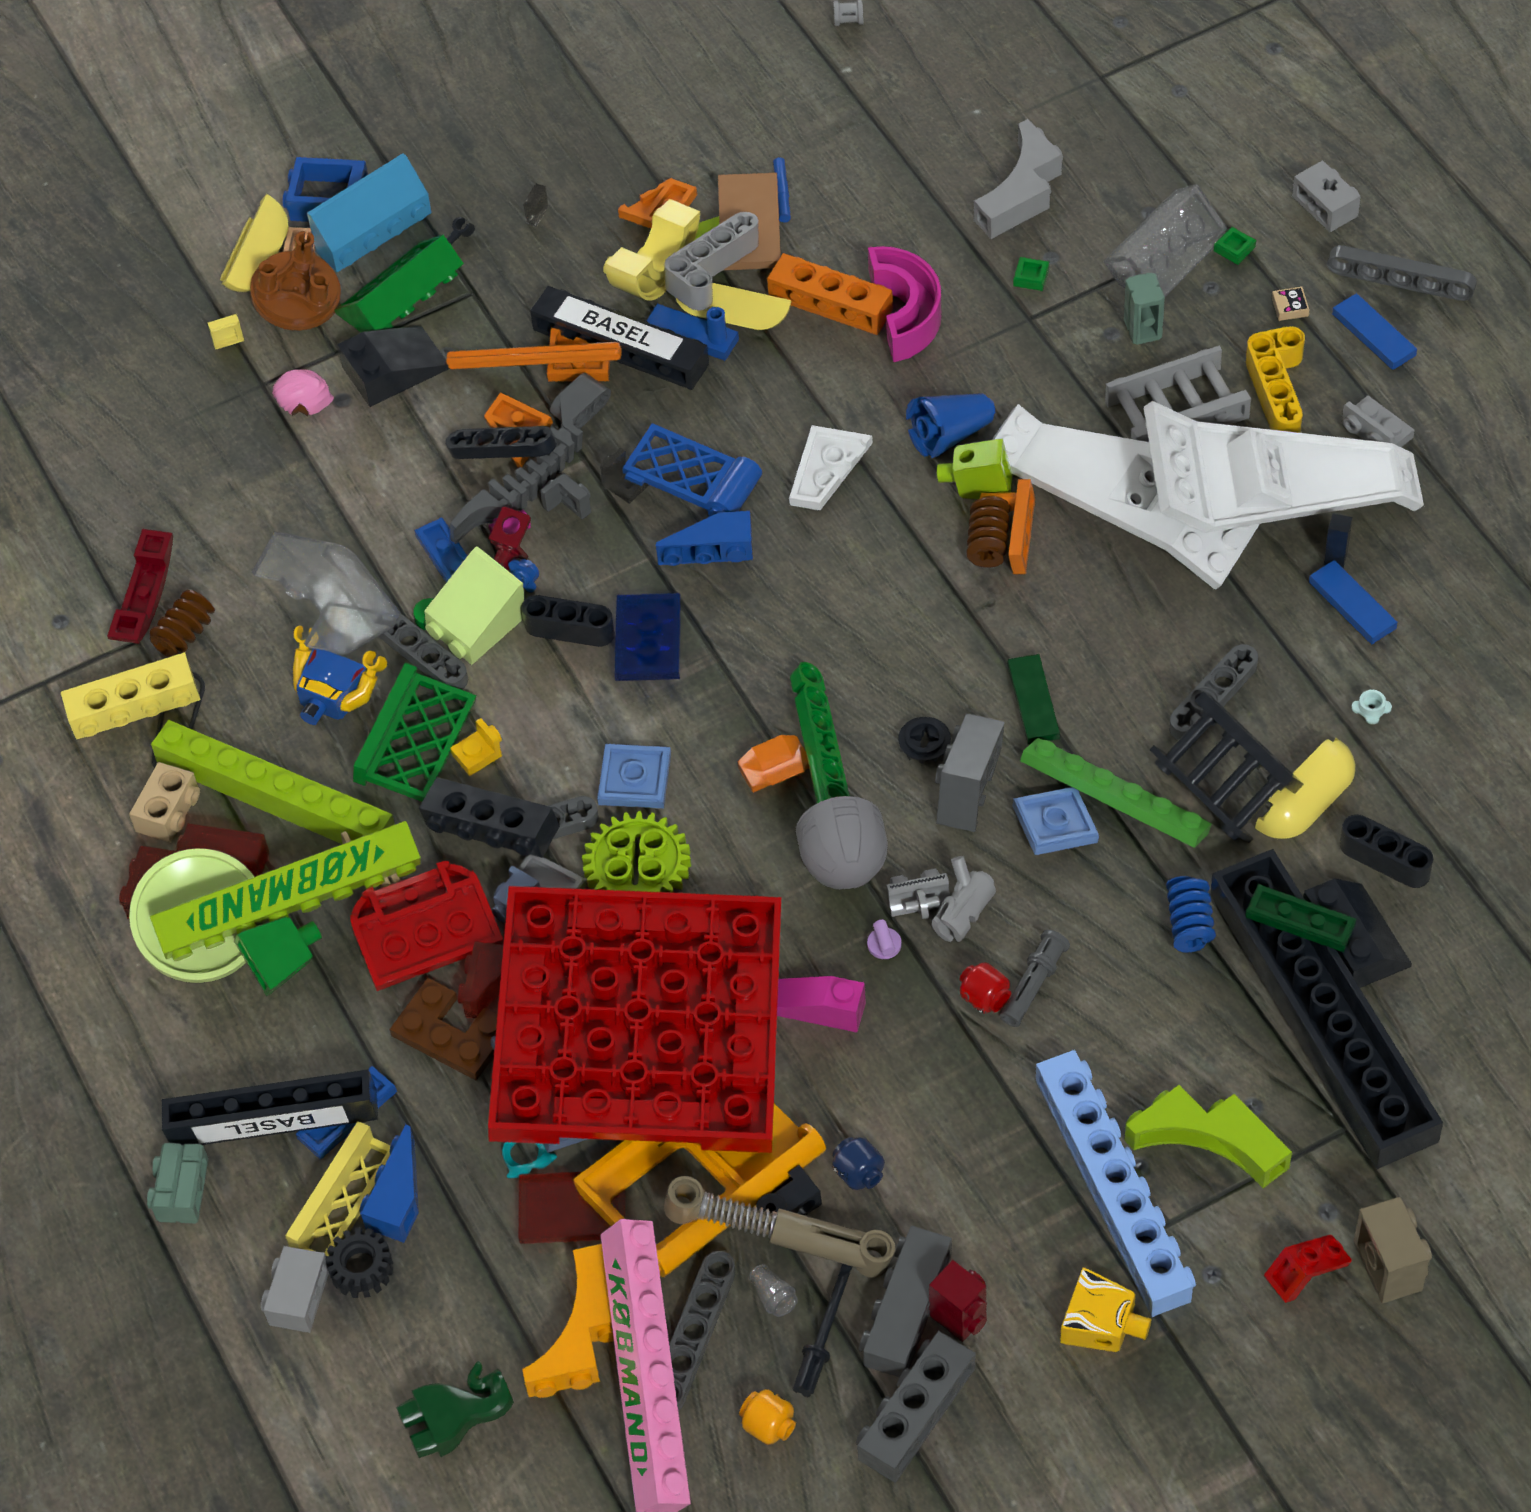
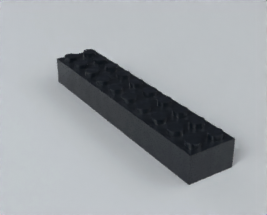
(1330, 1019)

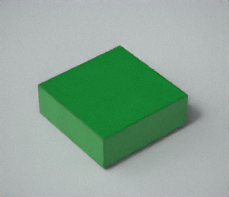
(1234, 245)
(1031, 274)

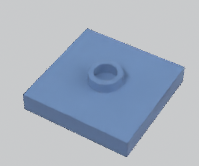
(634, 776)
(1055, 820)

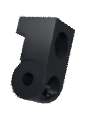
(797, 1196)

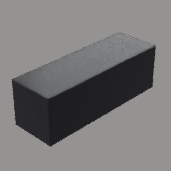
(1338, 539)

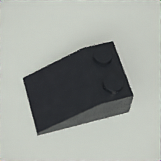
(390, 361)

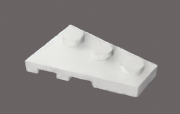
(825, 465)

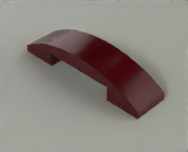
(145, 587)

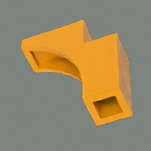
(572, 1357)

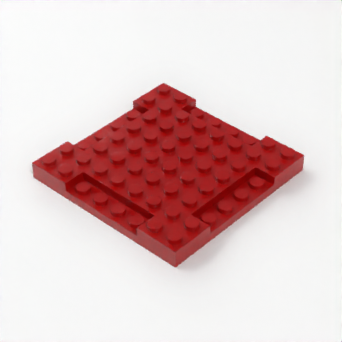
(637, 1018)

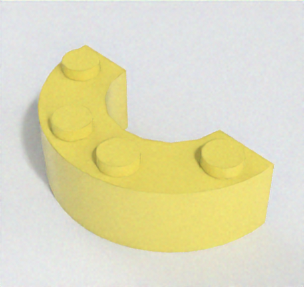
(644, 272)

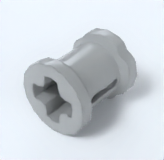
(842, 16)

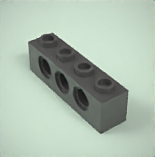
(893, 1455)

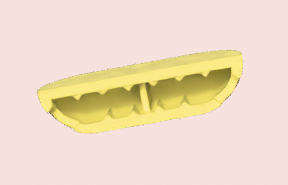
(256, 243)
(745, 307)
(1324, 778)

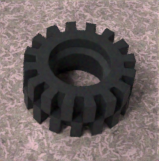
(353, 1245)

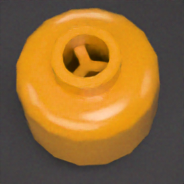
(767, 1416)

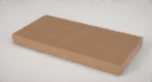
(757, 195)

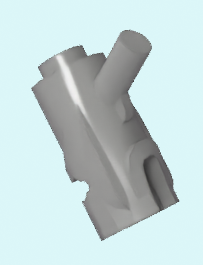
(965, 904)

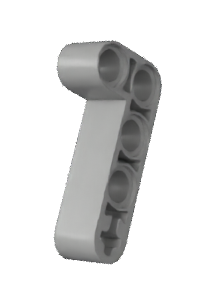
(693, 266)

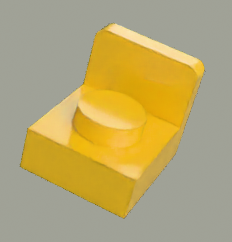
(478, 748)

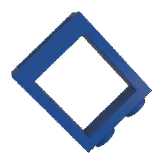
(317, 170)

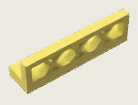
(332, 1186)

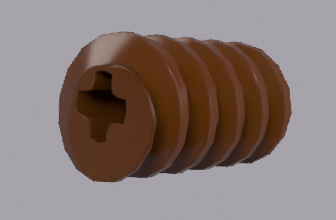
(988, 531)
(181, 623)

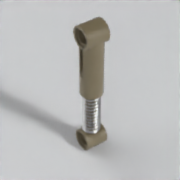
(783, 1227)

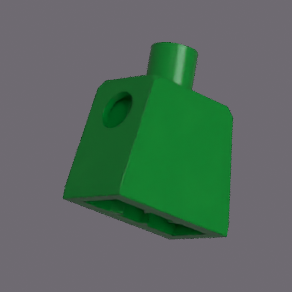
(277, 951)

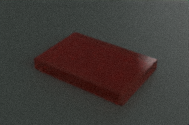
(557, 1212)

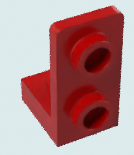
(1303, 1261)

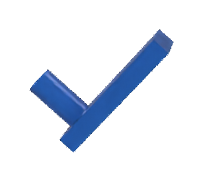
(710, 332)

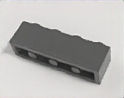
(905, 1306)

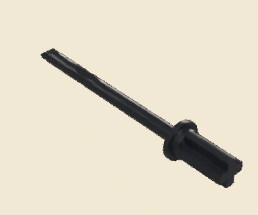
(815, 1354)

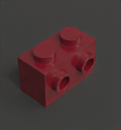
(958, 1300)

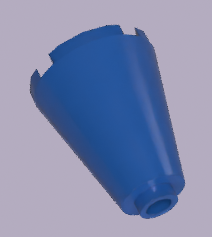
(947, 420)

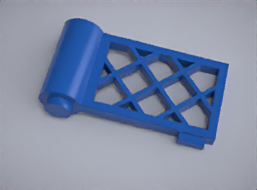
(730, 484)

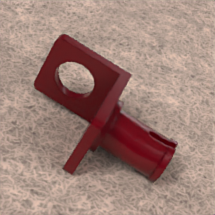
(509, 544)

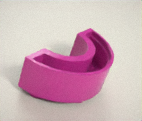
(916, 285)

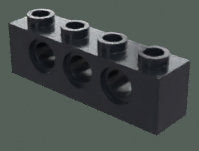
(489, 817)

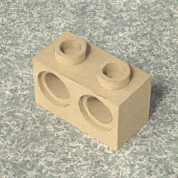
(160, 799)

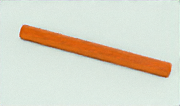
(534, 355)

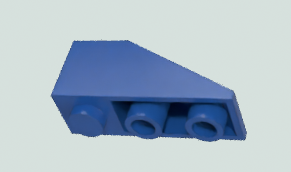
(714, 539)
(394, 1199)

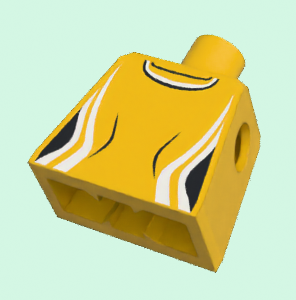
(1101, 1314)

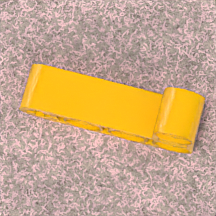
(1267, 359)

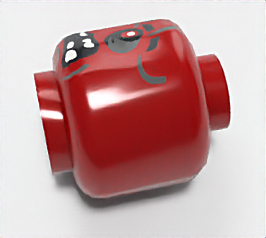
(984, 988)

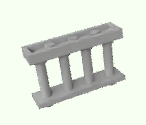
(1226, 410)

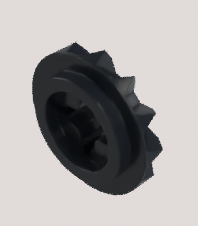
(912, 734)

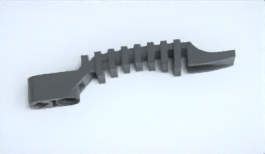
(574, 409)

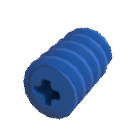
(1190, 913)

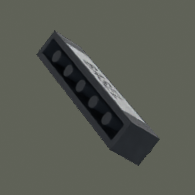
(642, 344)
(270, 1109)

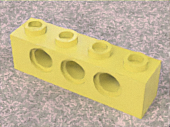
(130, 696)

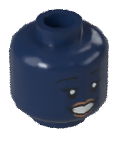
(858, 1163)

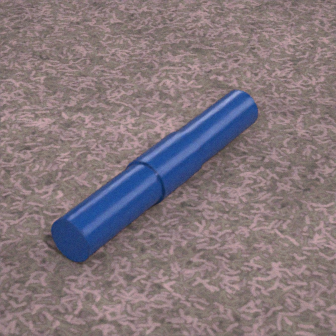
(783, 192)

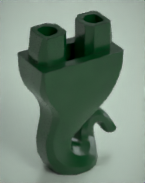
(453, 1411)

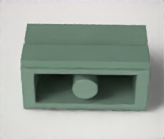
(1144, 308)
(179, 1183)

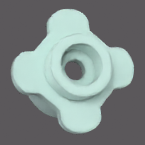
(1375, 699)

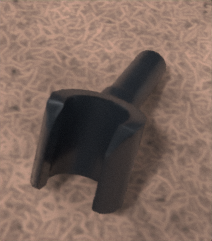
(457, 232)

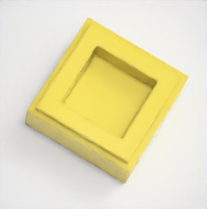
(225, 331)

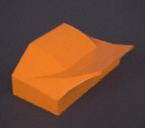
(773, 762)

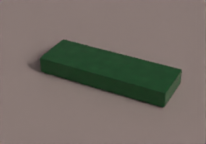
(1033, 698)
(1301, 918)

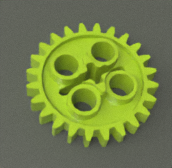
(668, 860)

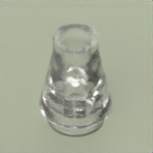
(773, 1291)

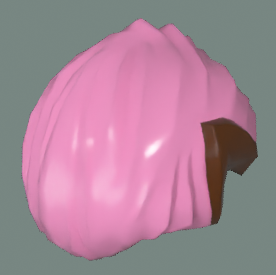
(302, 392)

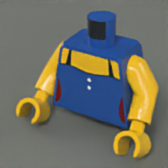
(332, 682)

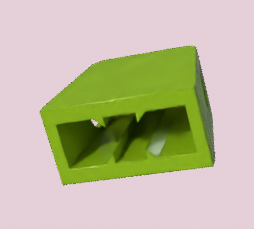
(978, 469)

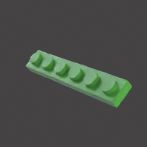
(1116, 792)

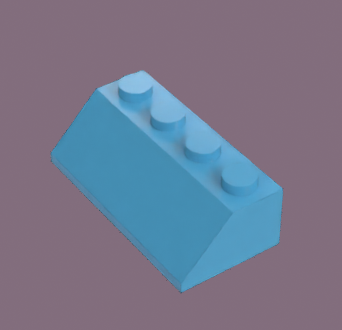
(368, 213)

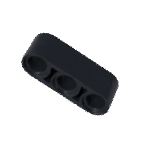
(568, 620)
(1394, 864)

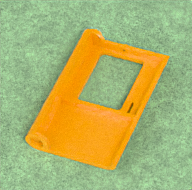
(742, 1174)

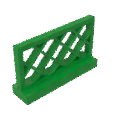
(388, 722)

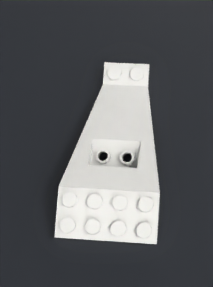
(1101, 476)
(1252, 476)

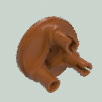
(296, 287)

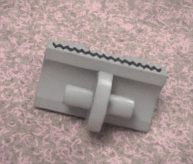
(917, 894)

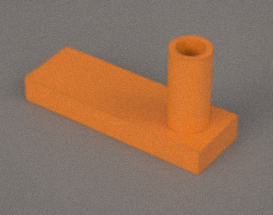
(1023, 505)

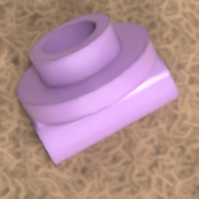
(883, 941)

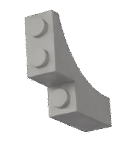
(1026, 188)

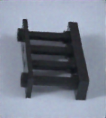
(1256, 757)

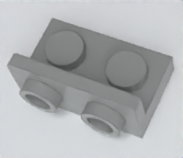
(1375, 423)

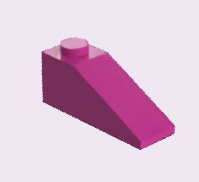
(822, 1001)

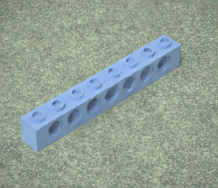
(1157, 1290)

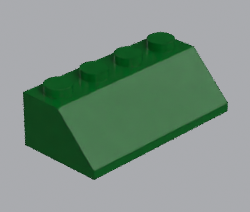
(401, 285)

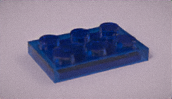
(648, 637)

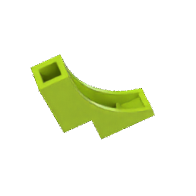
(1225, 1129)

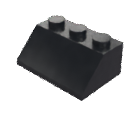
(1372, 948)

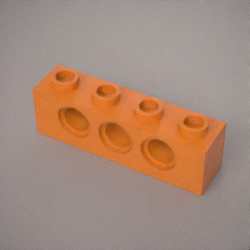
(831, 293)

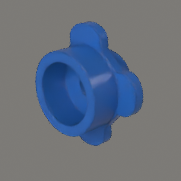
(525, 572)

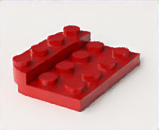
(422, 923)

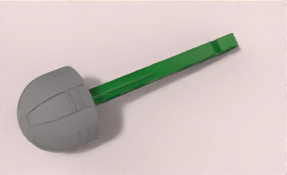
(842, 835)

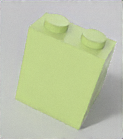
(475, 607)

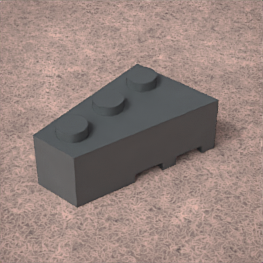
(967, 770)

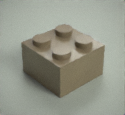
(1392, 1249)

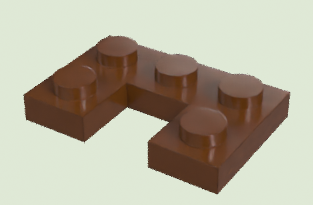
(423, 1029)

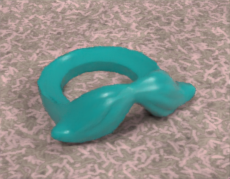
(515, 1169)

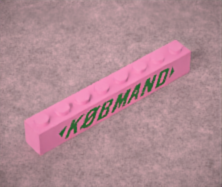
(645, 1367)

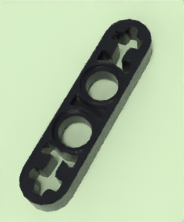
(532, 442)

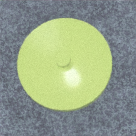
(175, 882)

